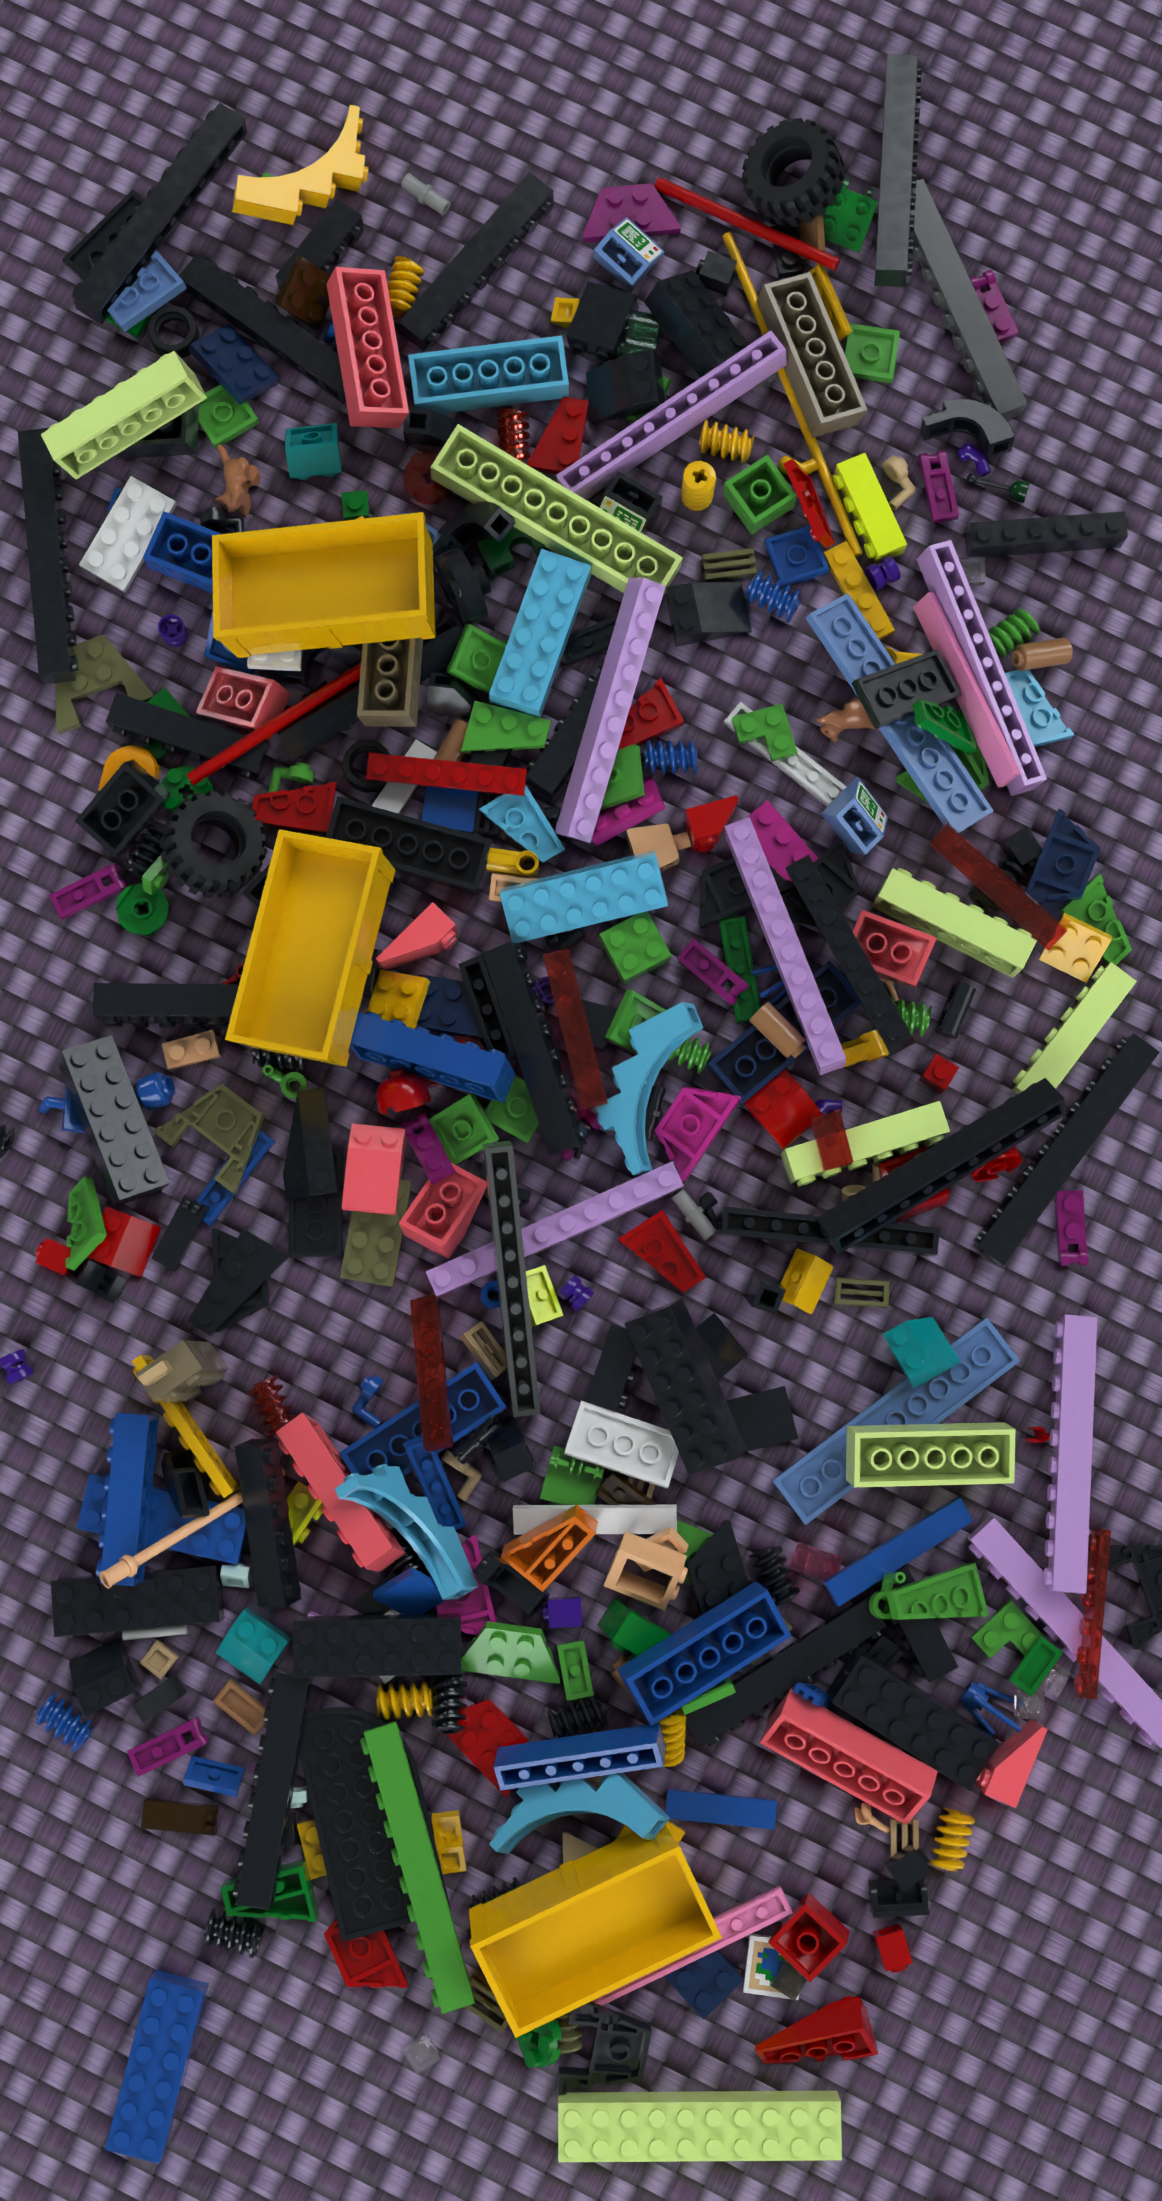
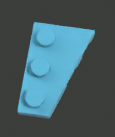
(1038, 715)
(525, 824)

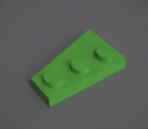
(501, 728)
(1097, 910)
(86, 1221)

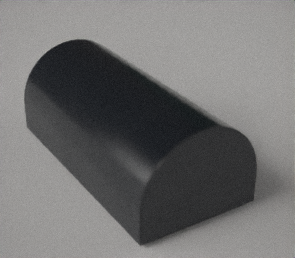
(955, 1010)

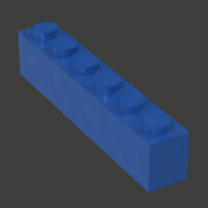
(580, 1756)

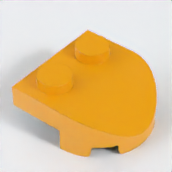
(140, 754)

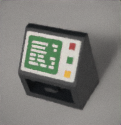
(631, 502)

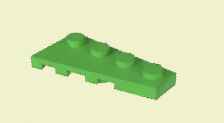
(940, 1596)

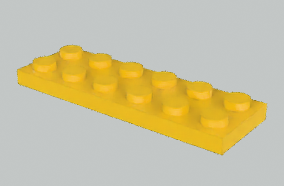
(194, 1439)

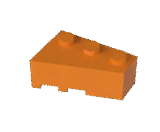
(550, 1546)

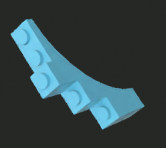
(636, 1076)
(413, 1518)
(615, 1798)

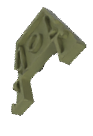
(99, 670)
(225, 1122)

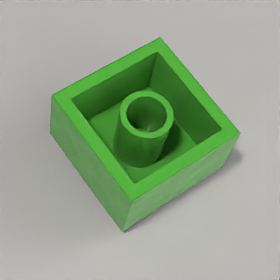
(759, 494)
(635, 947)

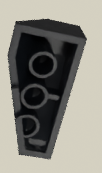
(310, 1151)

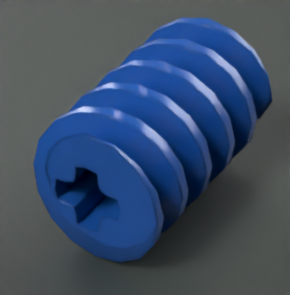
(773, 596)
(670, 756)
(64, 1722)

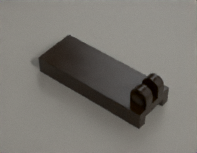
(618, 1491)
(180, 1816)

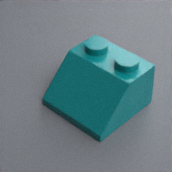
(313, 451)
(920, 1350)
(253, 1645)

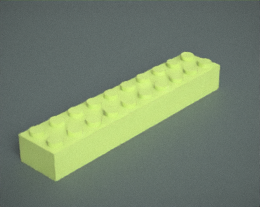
(551, 512)
(699, 2126)

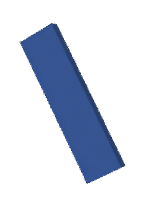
(217, 1195)
(434, 1484)
(721, 1808)

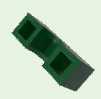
(497, 555)

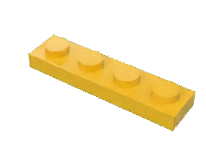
(854, 582)

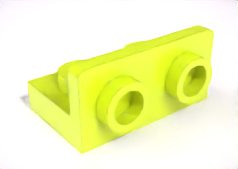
(542, 1297)
(302, 1511)

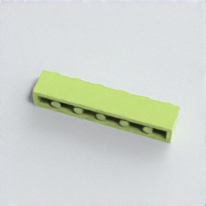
(1078, 1028)

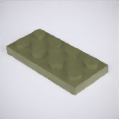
(375, 1243)

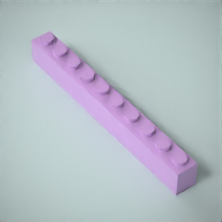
(675, 417)
(947, 579)
(610, 709)
(785, 946)
(560, 1227)
(1071, 1454)
(1062, 1622)

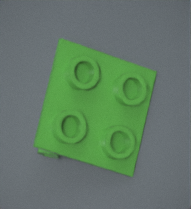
(571, 1480)

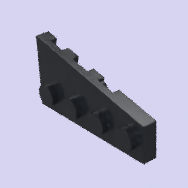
(239, 1276)

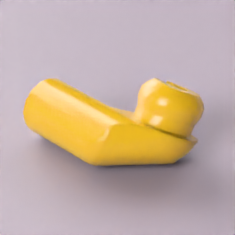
(808, 466)

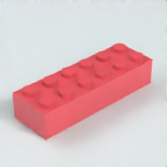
(367, 348)
(325, 1470)
(849, 1757)

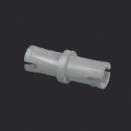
(425, 194)
(694, 1214)

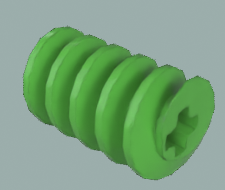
(1012, 631)
(913, 1017)
(693, 1054)

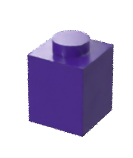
(563, 1612)

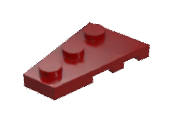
(562, 439)
(810, 503)
(651, 717)
(297, 809)
(665, 1251)

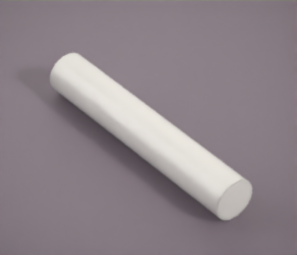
(154, 1632)

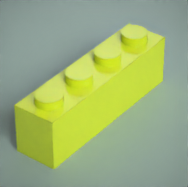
(869, 508)

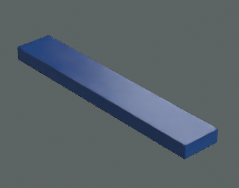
(898, 1551)

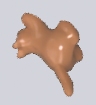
(238, 478)
(850, 717)

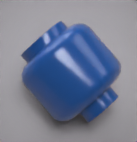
(154, 1090)

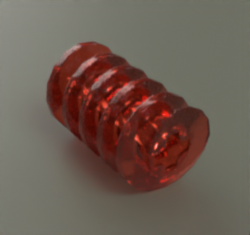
(513, 433)
(272, 1404)

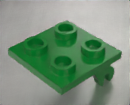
(849, 218)

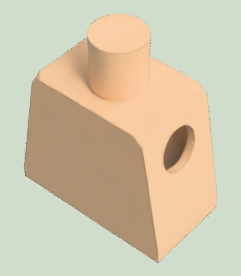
(659, 839)

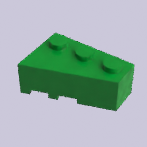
(630, 1629)
(293, 1896)

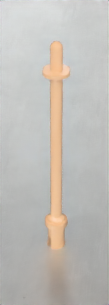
(129, 1564)

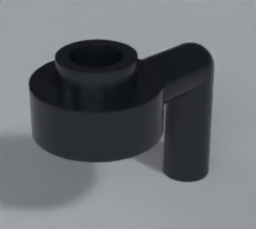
(216, 520)

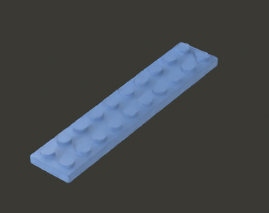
(924, 756)
(820, 1475)

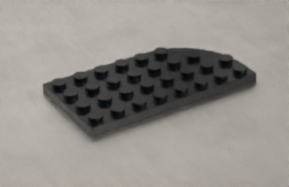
(351, 1824)

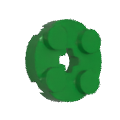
(177, 780)
(148, 923)
(541, 2050)

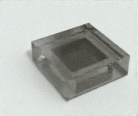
(788, 1980)

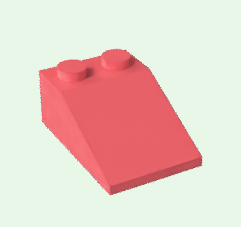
(242, 700)
(422, 938)
(893, 948)
(373, 1169)
(443, 1212)
(1011, 1764)

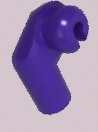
(976, 455)
(829, 1106)

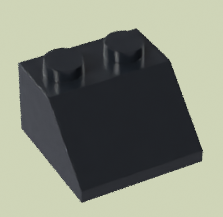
(720, 1345)
(103, 1676)

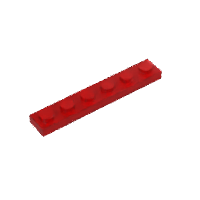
(446, 774)

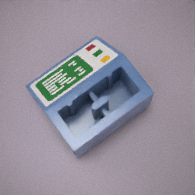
(627, 253)
(856, 818)

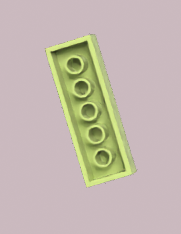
(123, 415)
(954, 922)
(871, 1141)
(930, 1454)

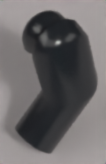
(562, 941)

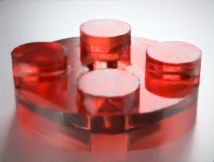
(416, 485)

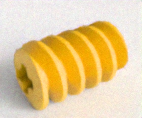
(403, 285)
(726, 442)
(698, 485)
(404, 1700)
(674, 1735)
(952, 1840)

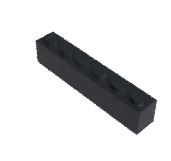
(1046, 534)
(181, 733)
(560, 752)
(268, 1523)

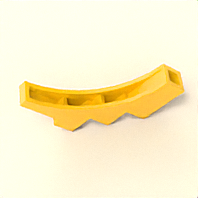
(284, 195)

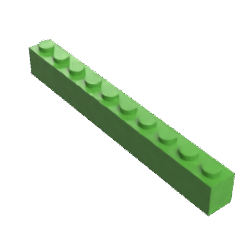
(419, 1868)

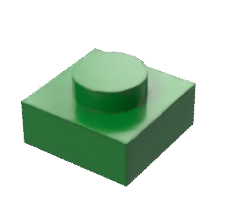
(355, 505)

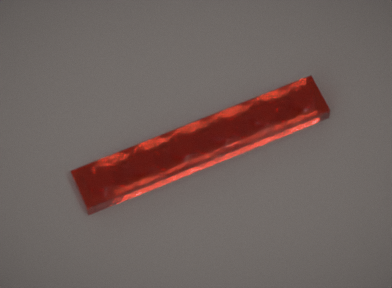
(998, 886)
(575, 1029)
(431, 1373)
(1092, 1624)

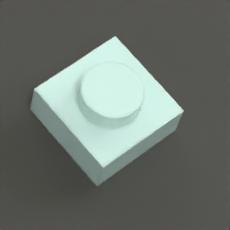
(235, 1575)
(300, 1796)

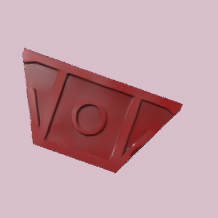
(486, 1731)
(366, 1959)

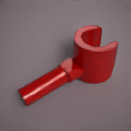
(236, 977)
(1039, 1435)

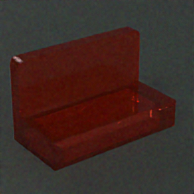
(831, 1140)

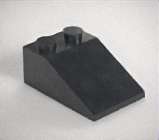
(625, 386)
(706, 611)

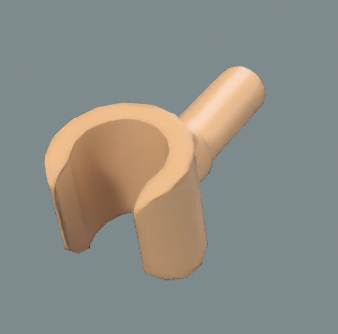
(890, 986)
(864, 1817)

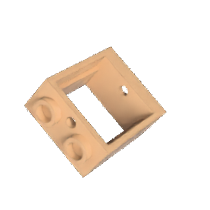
(650, 1555)

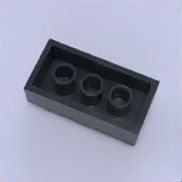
(694, 321)

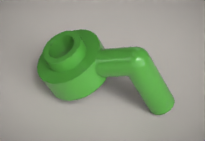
(299, 773)
(285, 1080)
(887, 1585)

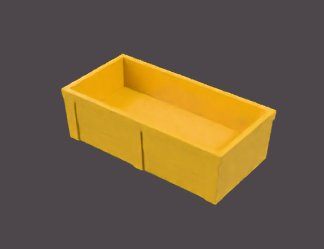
(323, 585)
(311, 947)
(589, 1928)

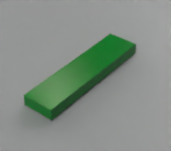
(739, 960)

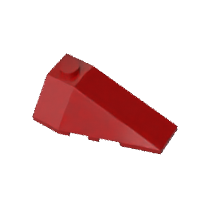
(833, 2030)

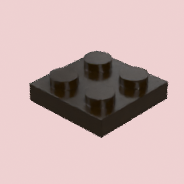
(305, 293)

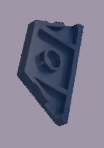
(1063, 863)
(448, 1009)

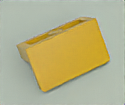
(805, 1280)

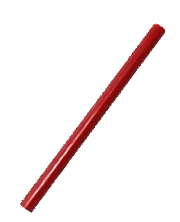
(747, 224)
(274, 725)

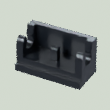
(889, 1900)

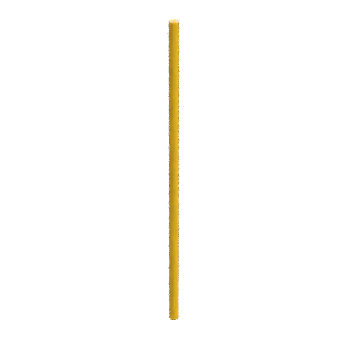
(811, 442)

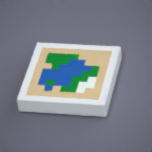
(761, 1967)

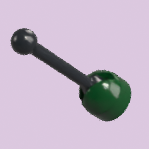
(1017, 490)

